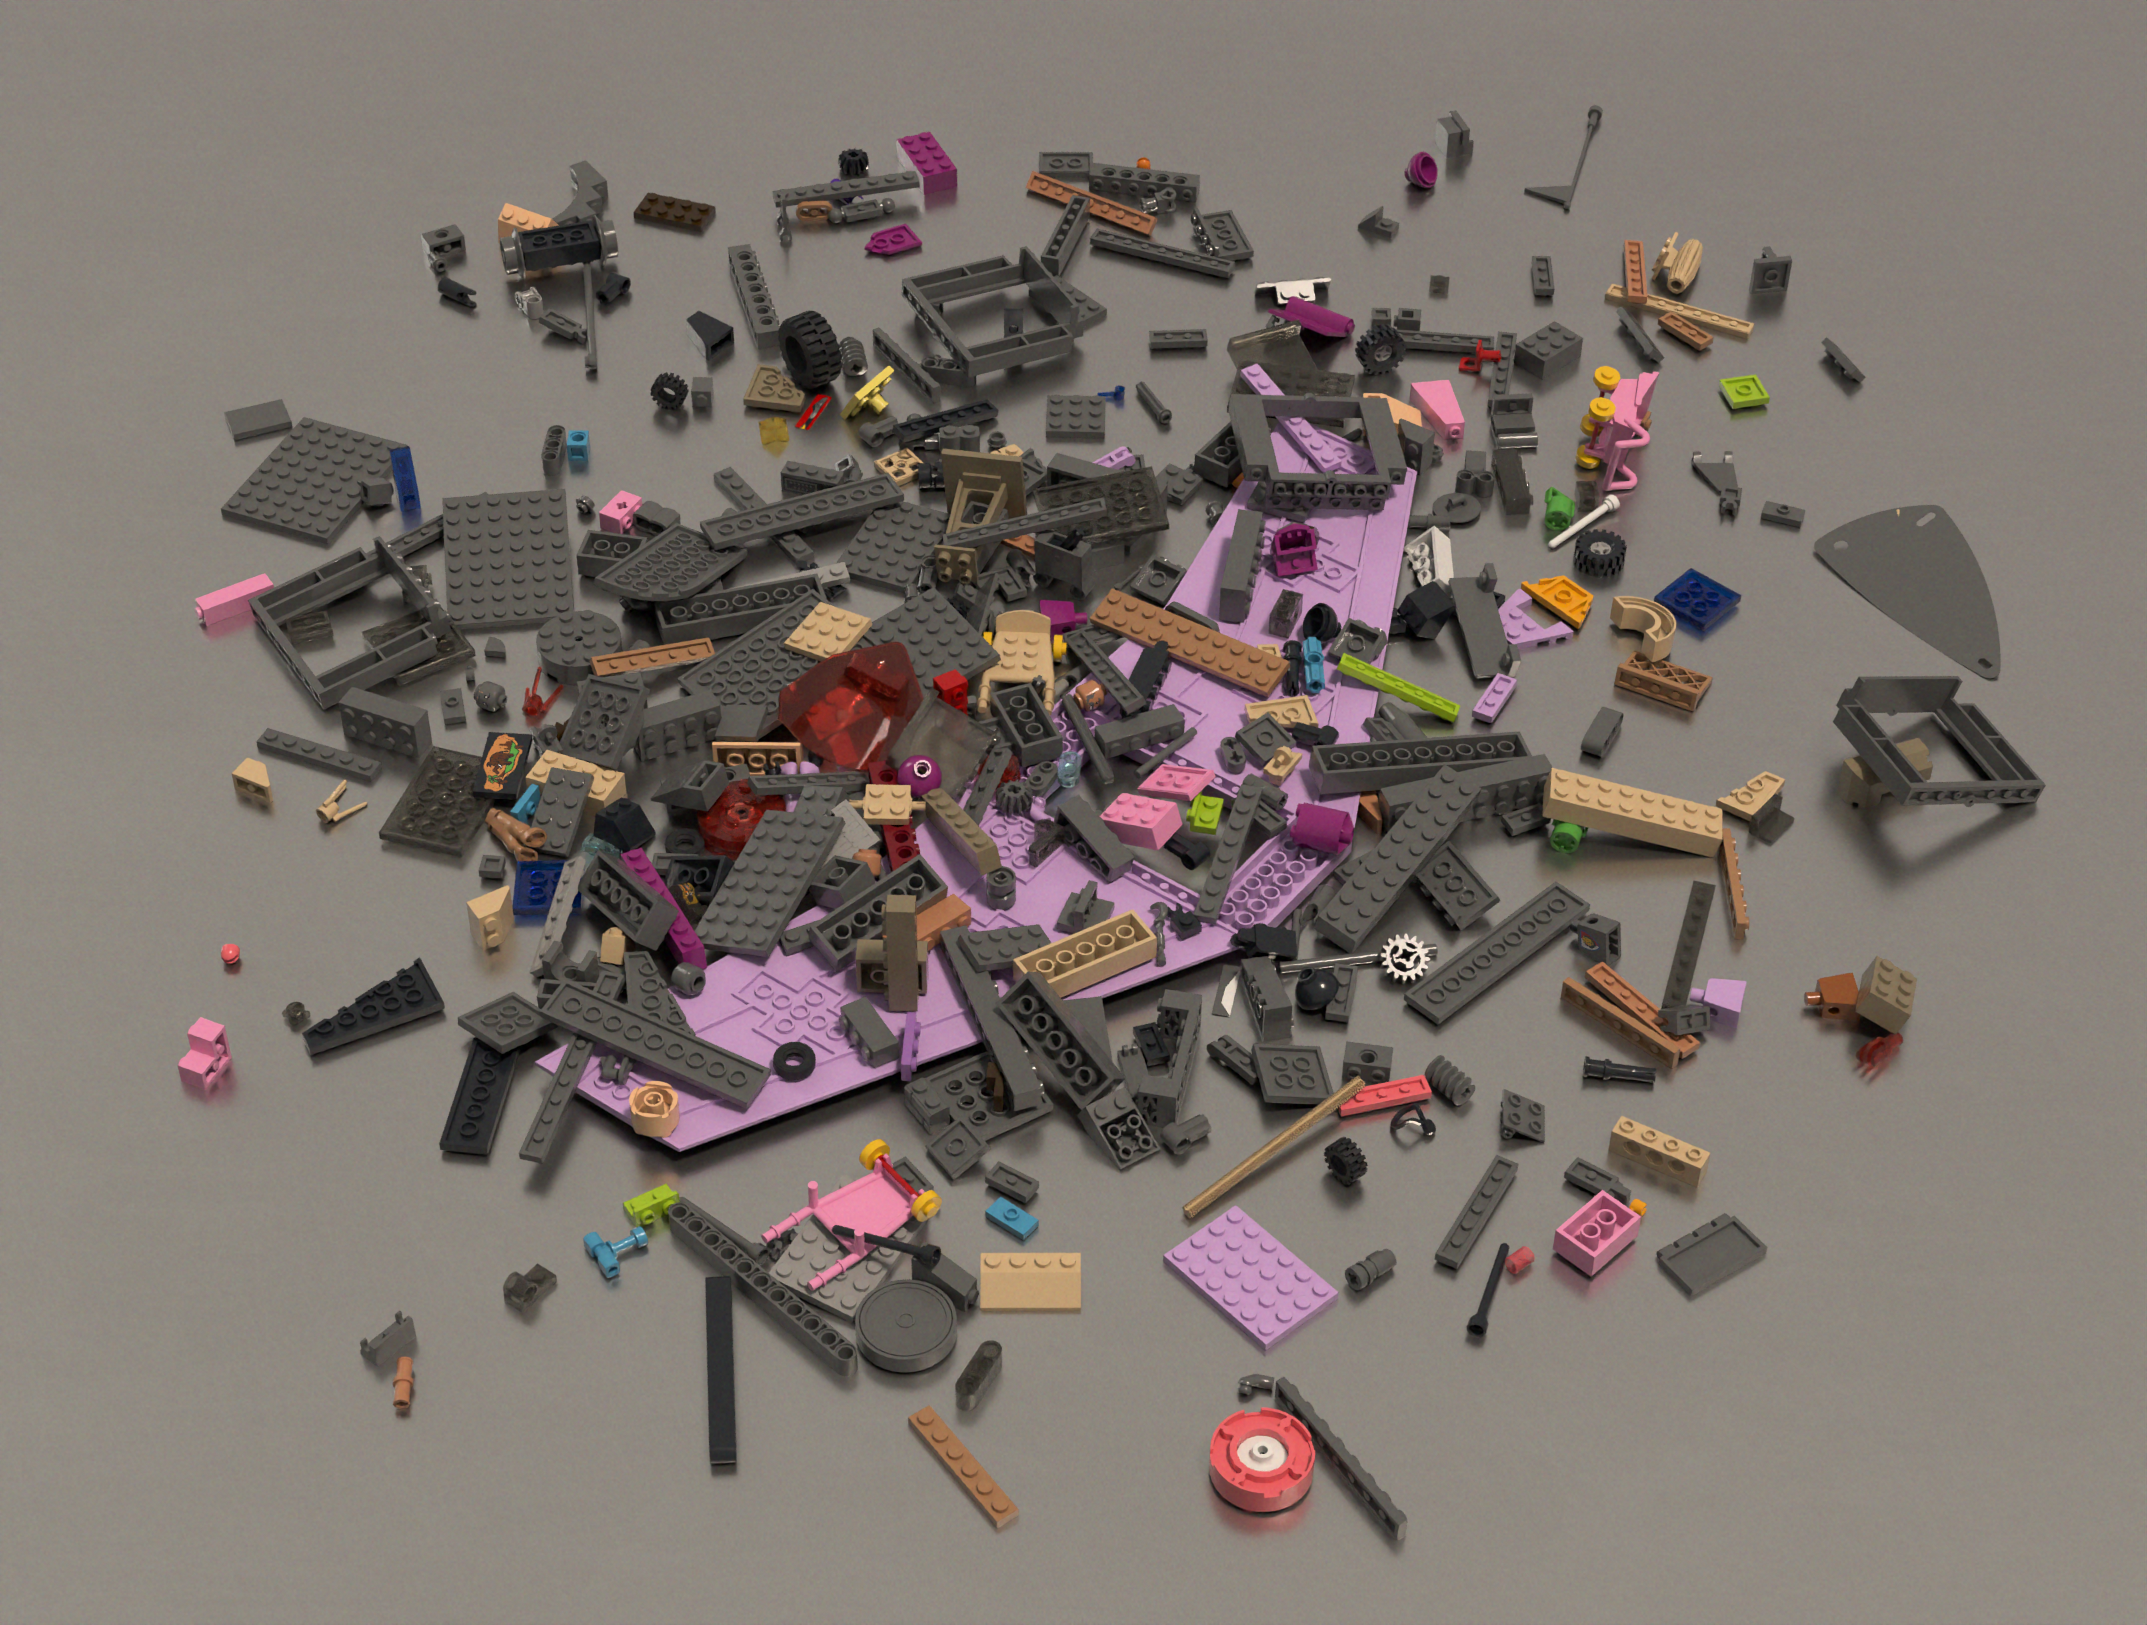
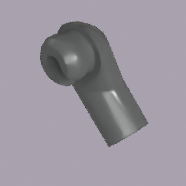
(1255, 1380)

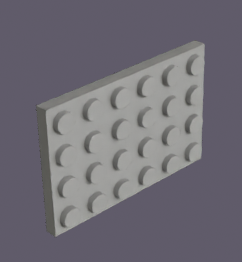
(817, 1250)

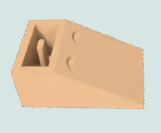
(1398, 410)

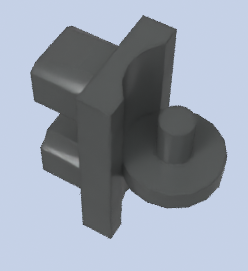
(545, 739)

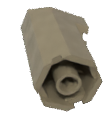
(1862, 785)

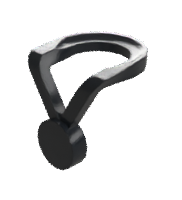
(1427, 1124)

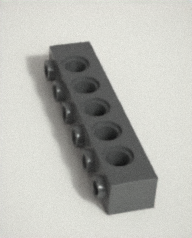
(1143, 181)

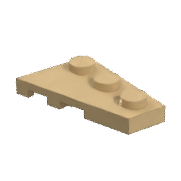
(1285, 711)
(1752, 796)

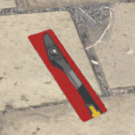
(813, 412)

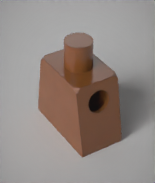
(1835, 997)

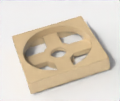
(902, 457)

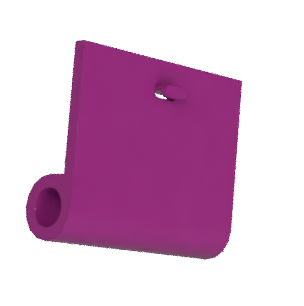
(1316, 318)

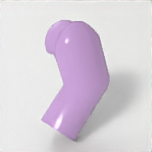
(1037, 809)

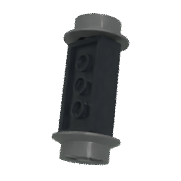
(558, 246)

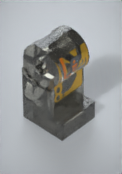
(688, 902)

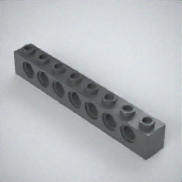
(754, 295)

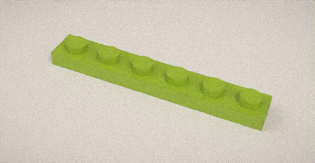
(1398, 687)

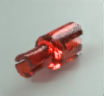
(1879, 1049)

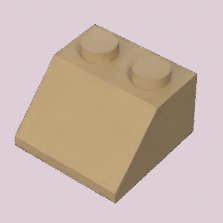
(491, 917)

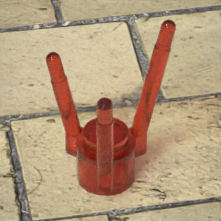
(533, 704)

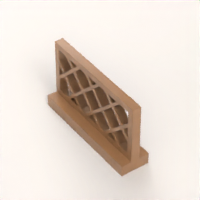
(1653, 684)

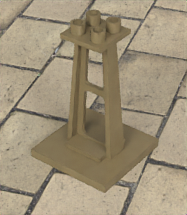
(982, 479)

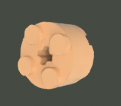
(654, 1109)

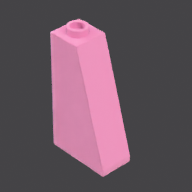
(1439, 407)

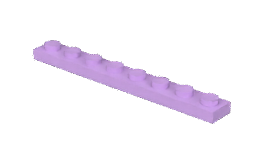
(1296, 426)

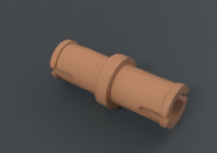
(403, 1382)

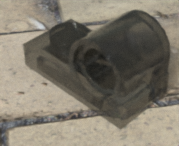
(1047, 839)
(524, 1290)

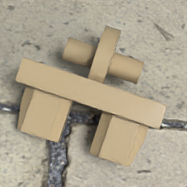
(1281, 764)

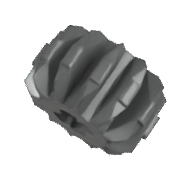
(1014, 797)

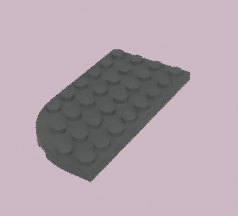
(669, 566)

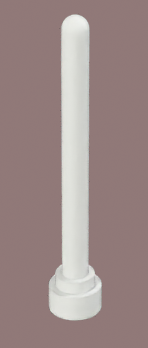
(1608, 504)

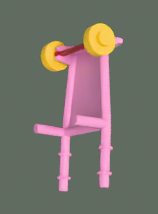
(870, 1205)

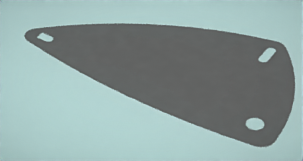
(1921, 580)

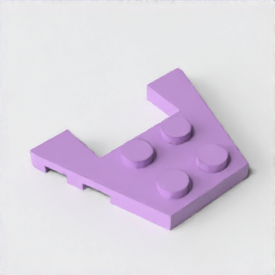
(1522, 629)

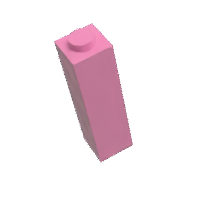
(230, 600)

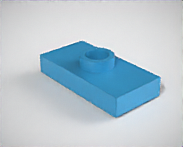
(527, 804)
(1011, 1218)

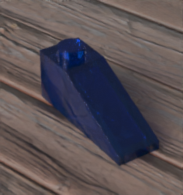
(404, 479)

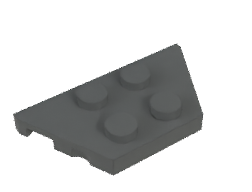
(1034, 471)

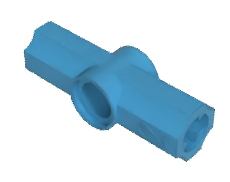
(1313, 665)

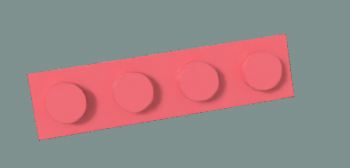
(1387, 1095)

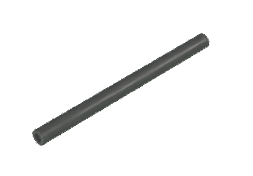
(1347, 959)

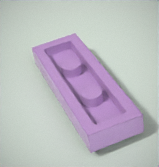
(1494, 698)

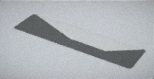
(1226, 990)

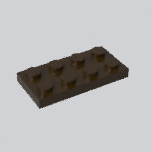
(674, 212)

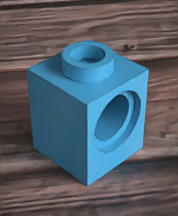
(578, 445)

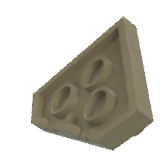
(773, 390)

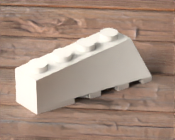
(1432, 558)

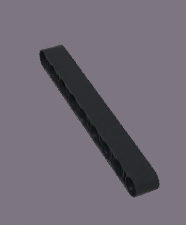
(720, 1370)

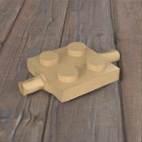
(887, 804)

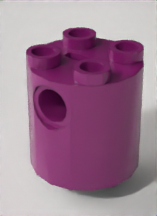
(1322, 829)

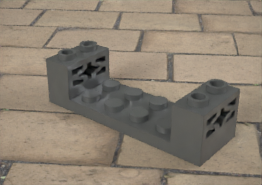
(1179, 1020)

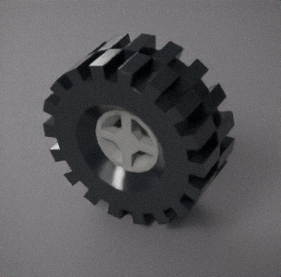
(1380, 349)
(1599, 553)

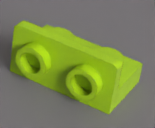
(1204, 814)
(650, 1205)

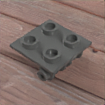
(1522, 1116)

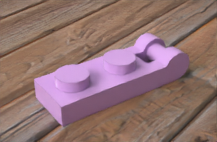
(1117, 459)

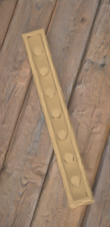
(1689, 313)

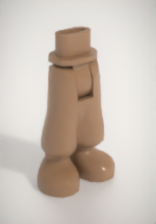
(516, 834)

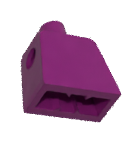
(1062, 616)

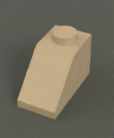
(253, 779)
(614, 945)

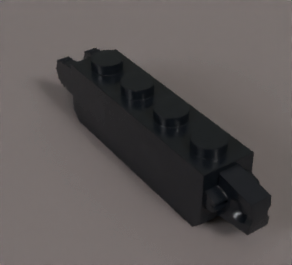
(1149, 675)

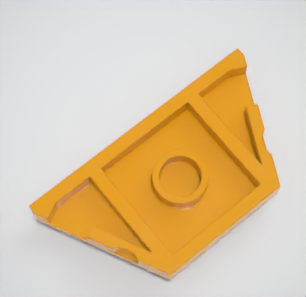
(1562, 598)

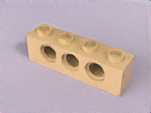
(1659, 1151)

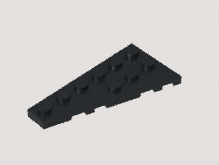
(383, 1006)

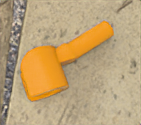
(1638, 1207)

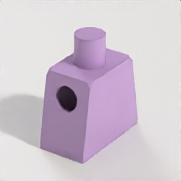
(1724, 999)

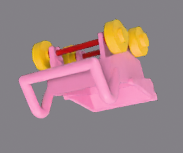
(1616, 423)

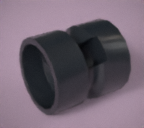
(925, 477)

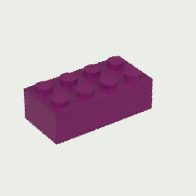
(929, 160)

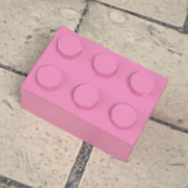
(1142, 820)
(1596, 1233)

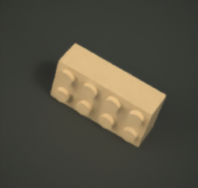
(607, 784)

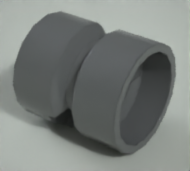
(1001, 888)

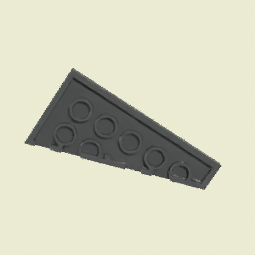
(649, 992)

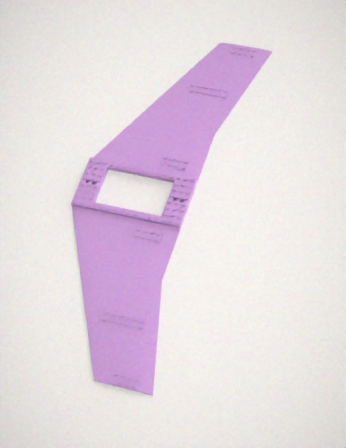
(768, 1001)

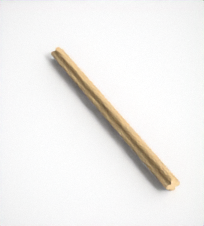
(1265, 1152)

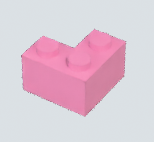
(207, 1055)

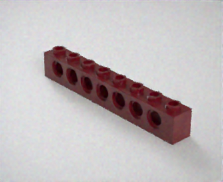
(897, 838)

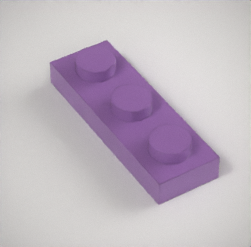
(910, 1046)

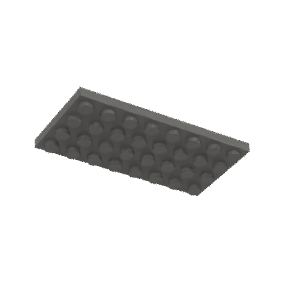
(768, 882)

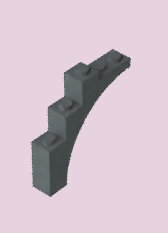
(588, 201)

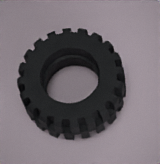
(810, 349)

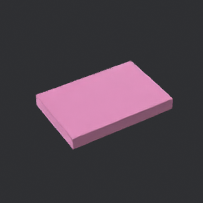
(1176, 782)

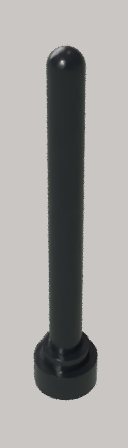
(928, 1254)
(1478, 1322)

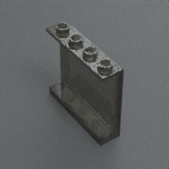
(947, 738)

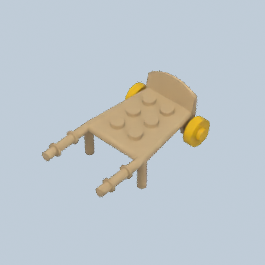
(1024, 652)

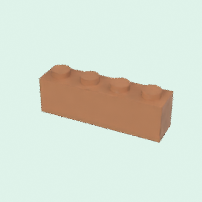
(942, 916)

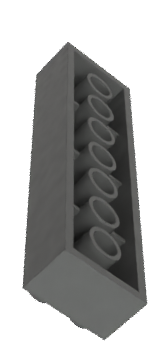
(729, 610)
(1503, 789)

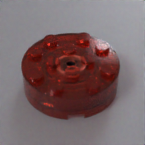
(734, 818)

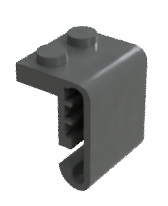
(1513, 421)

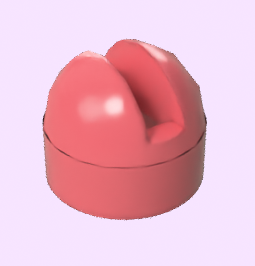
(230, 953)

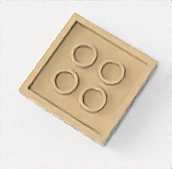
(827, 632)

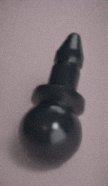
(815, 759)

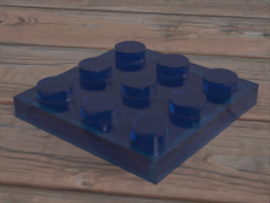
(1697, 599)
(537, 885)

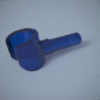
(1117, 394)

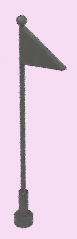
(1564, 193)

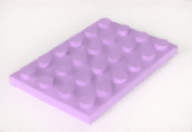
(1250, 1277)

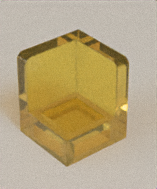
(773, 430)

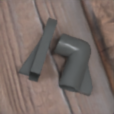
(622, 1074)

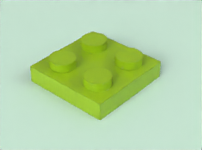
(1744, 391)

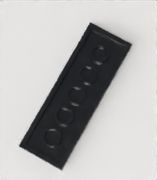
(479, 1099)

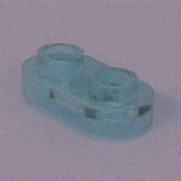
(1069, 769)

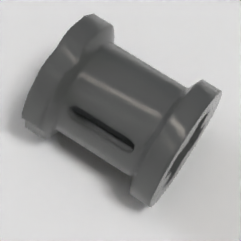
(1214, 510)

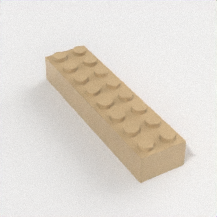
(1632, 812)

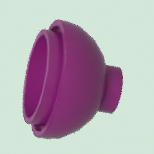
(1422, 170)
(919, 783)

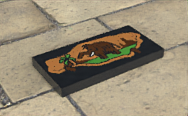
(502, 765)

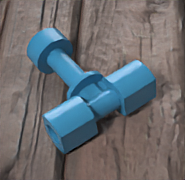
(607, 1251)

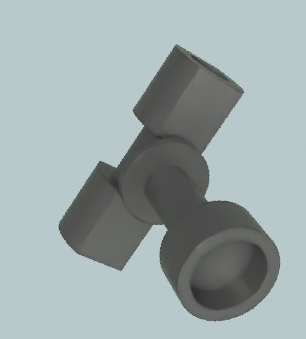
(928, 442)

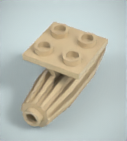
(1681, 263)

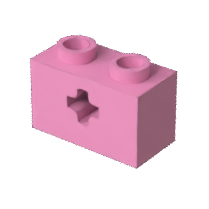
(618, 513)

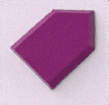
(893, 240)

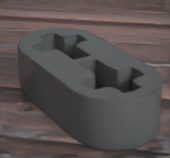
(1228, 754)

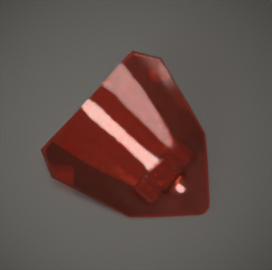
(853, 705)

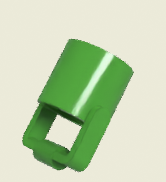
(1558, 510)
(1566, 836)

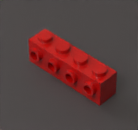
(952, 689)

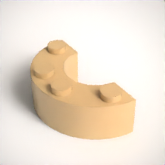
(1651, 619)

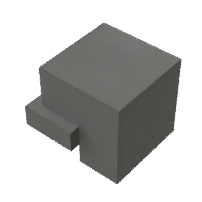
(1453, 136)

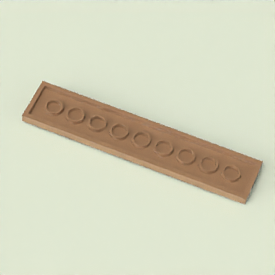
(1190, 642)

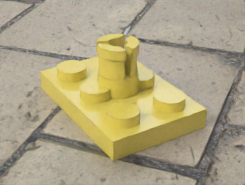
(869, 395)

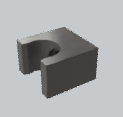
(559, 967)

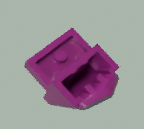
(1294, 549)

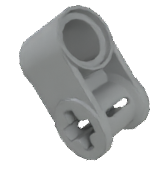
(530, 303)

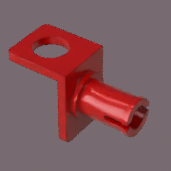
(1481, 356)

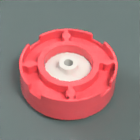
(1261, 1460)

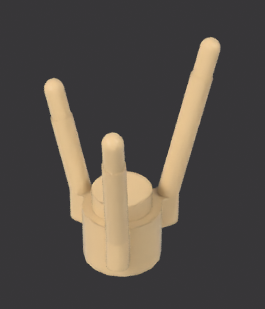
(329, 809)

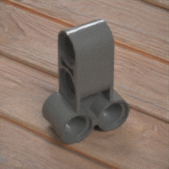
(1474, 476)

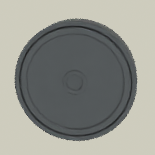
(906, 1325)

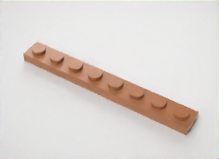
(1098, 205)

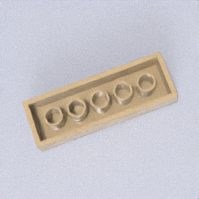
(1091, 954)

